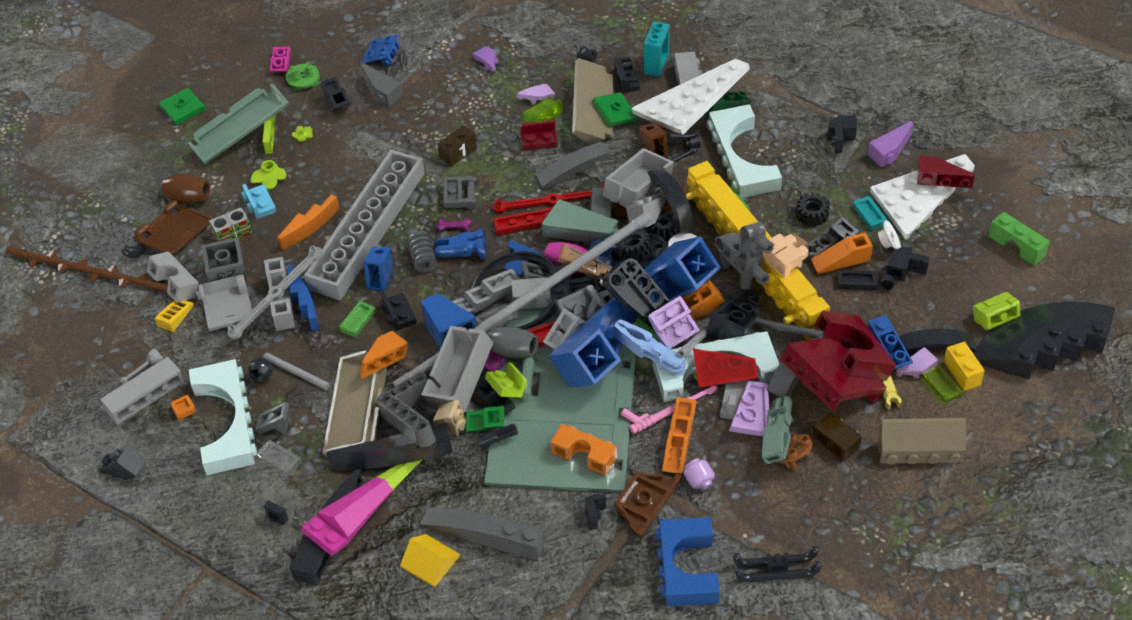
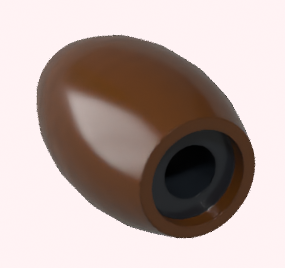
(185, 188)

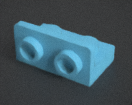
(258, 201)

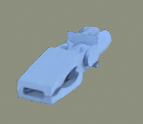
(644, 345)

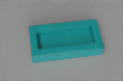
(869, 213)

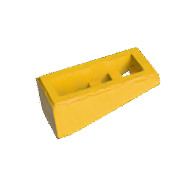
(163, 321)

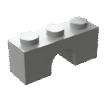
(181, 283)

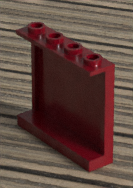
(819, 368)

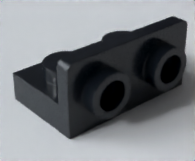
(398, 311)

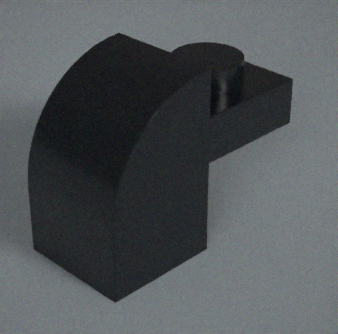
(335, 95)
(841, 129)
(904, 260)

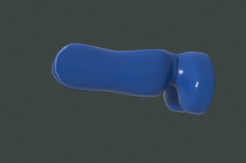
(461, 245)

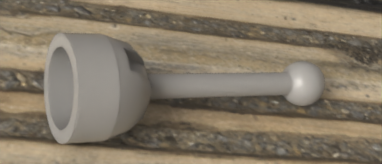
(152, 358)

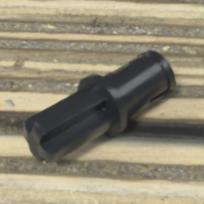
(497, 435)

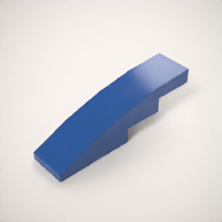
(301, 296)

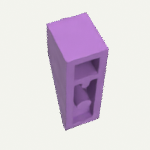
(888, 147)

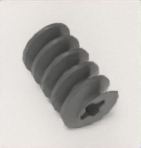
(422, 252)

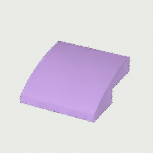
(673, 323)

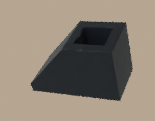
(122, 463)

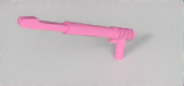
(647, 420)

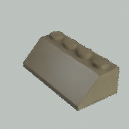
(922, 440)

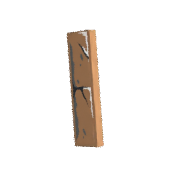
(592, 268)

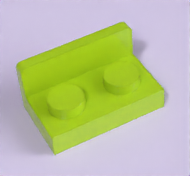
(507, 383)

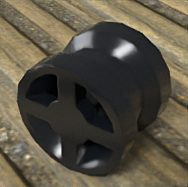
(586, 54)

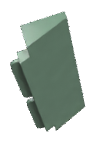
(240, 121)

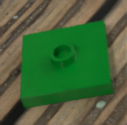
(182, 106)
(614, 109)

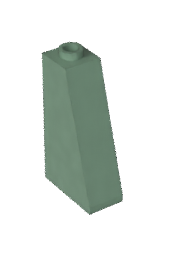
(577, 224)

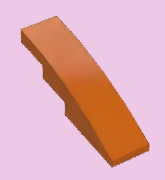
(306, 224)
(679, 436)

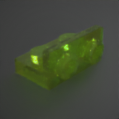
(544, 111)

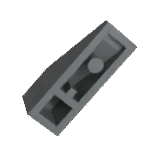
(384, 88)

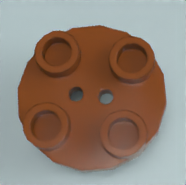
(799, 446)

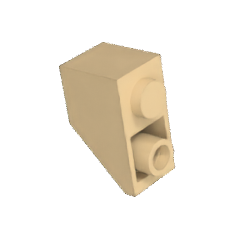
(453, 415)

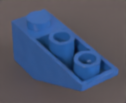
(888, 338)

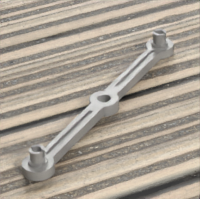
(235, 332)

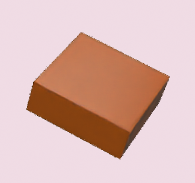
(183, 407)

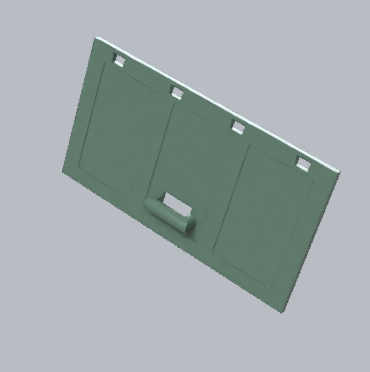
(592, 409)

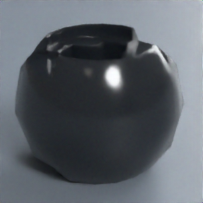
(260, 370)

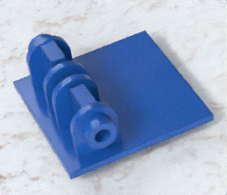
(382, 49)

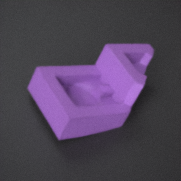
(487, 56)

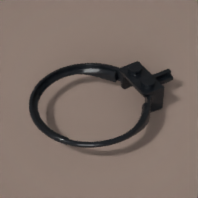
(558, 291)

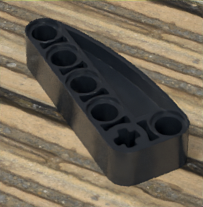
(629, 294)

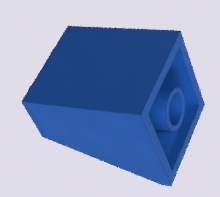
(441, 314)

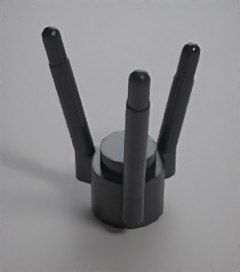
(690, 141)

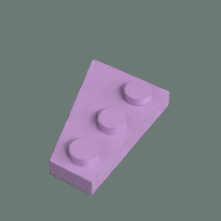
(752, 413)

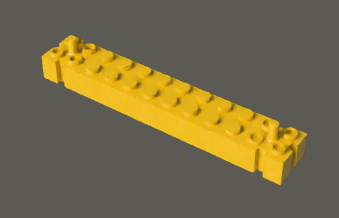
(728, 215)

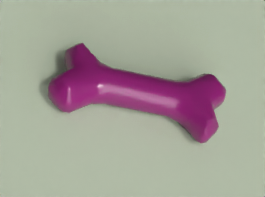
(443, 225)

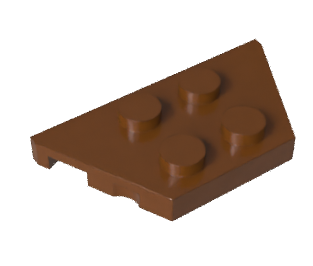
(645, 499)

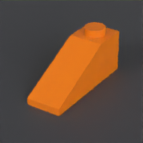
(704, 300)
(384, 352)

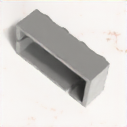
(631, 179)
(458, 367)

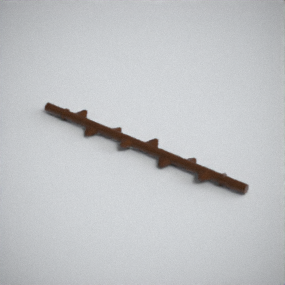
(94, 273)

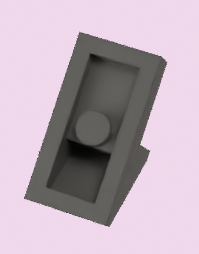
(533, 270)
(276, 417)

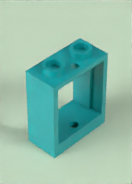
(656, 49)

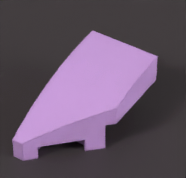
(537, 92)
(922, 362)

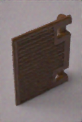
(172, 231)

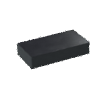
(856, 279)

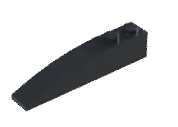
(389, 451)
(311, 558)

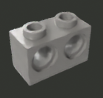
(563, 328)

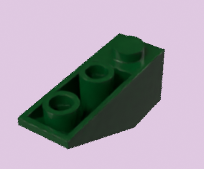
(729, 100)

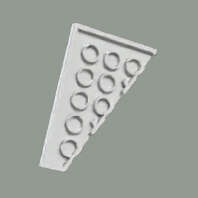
(912, 203)

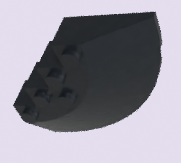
(1045, 334)

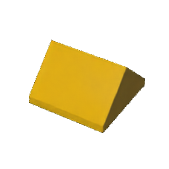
(428, 559)

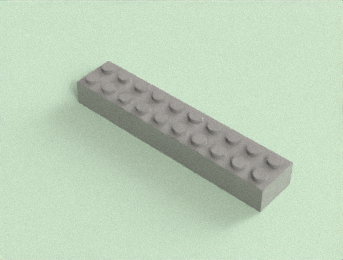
(364, 224)

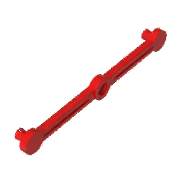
(500, 206)

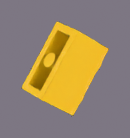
(964, 366)

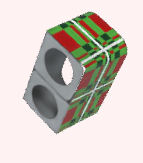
(222, 227)

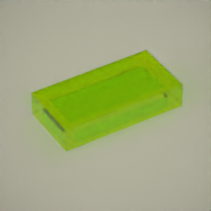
(942, 384)

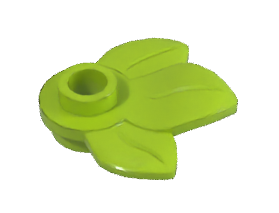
(268, 174)

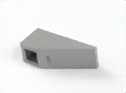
(652, 204)

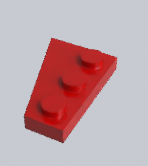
(722, 368)

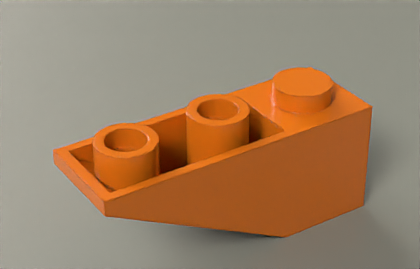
(848, 252)

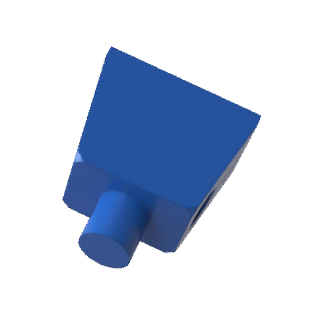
(378, 262)

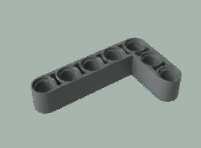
(396, 409)

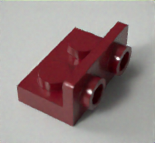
(538, 135)

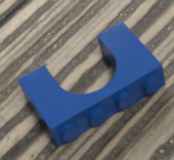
(679, 586)

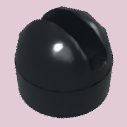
(886, 282)

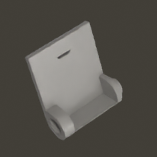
(224, 301)

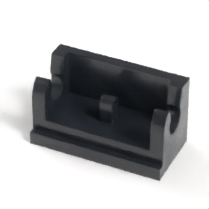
(625, 75)

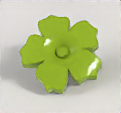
(302, 133)

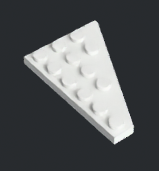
(688, 102)

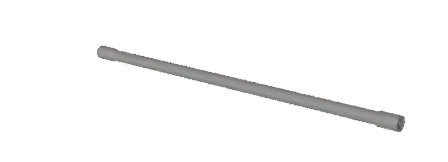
(636, 224)

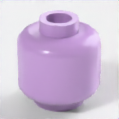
(699, 474)

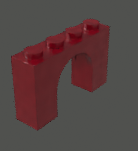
(868, 356)

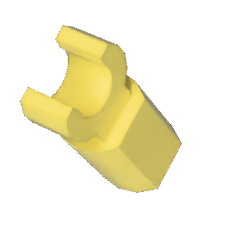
(890, 393)

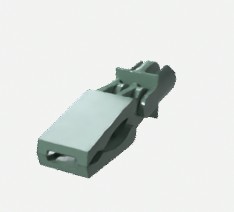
(776, 434)

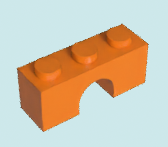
(570, 441)

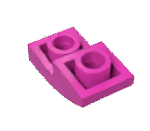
(280, 59)

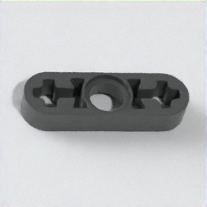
(811, 246)

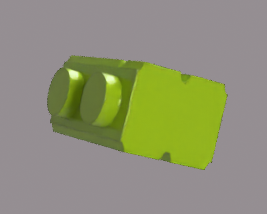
(996, 311)

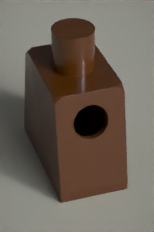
(653, 137)

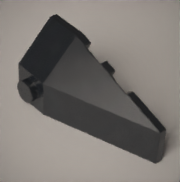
(736, 314)

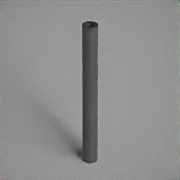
(789, 328)

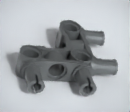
(745, 253)

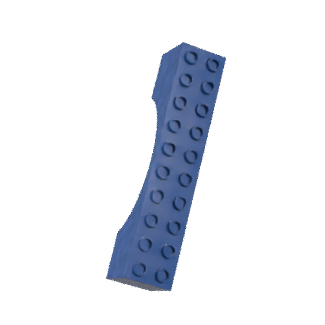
(593, 347)

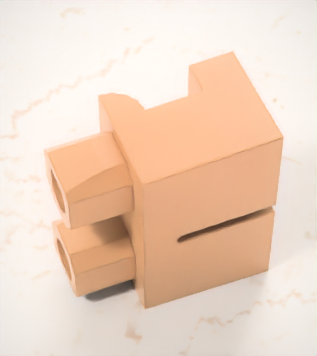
(785, 254)

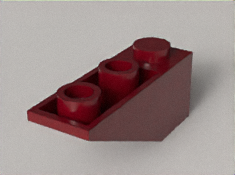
(939, 172)

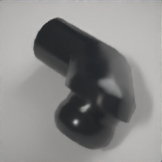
(133, 252)

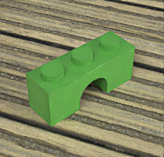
(1031, 244)

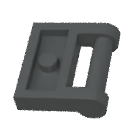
(453, 192)

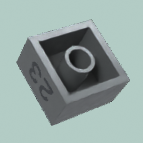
(223, 259)

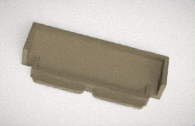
(590, 82)
(353, 406)

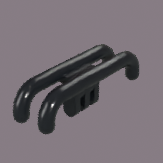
(777, 566)

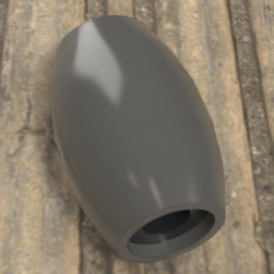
(513, 342)

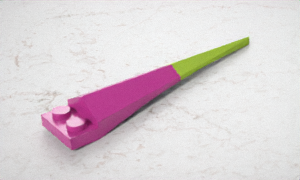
(341, 520)

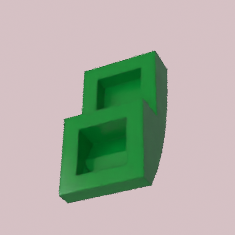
(485, 419)

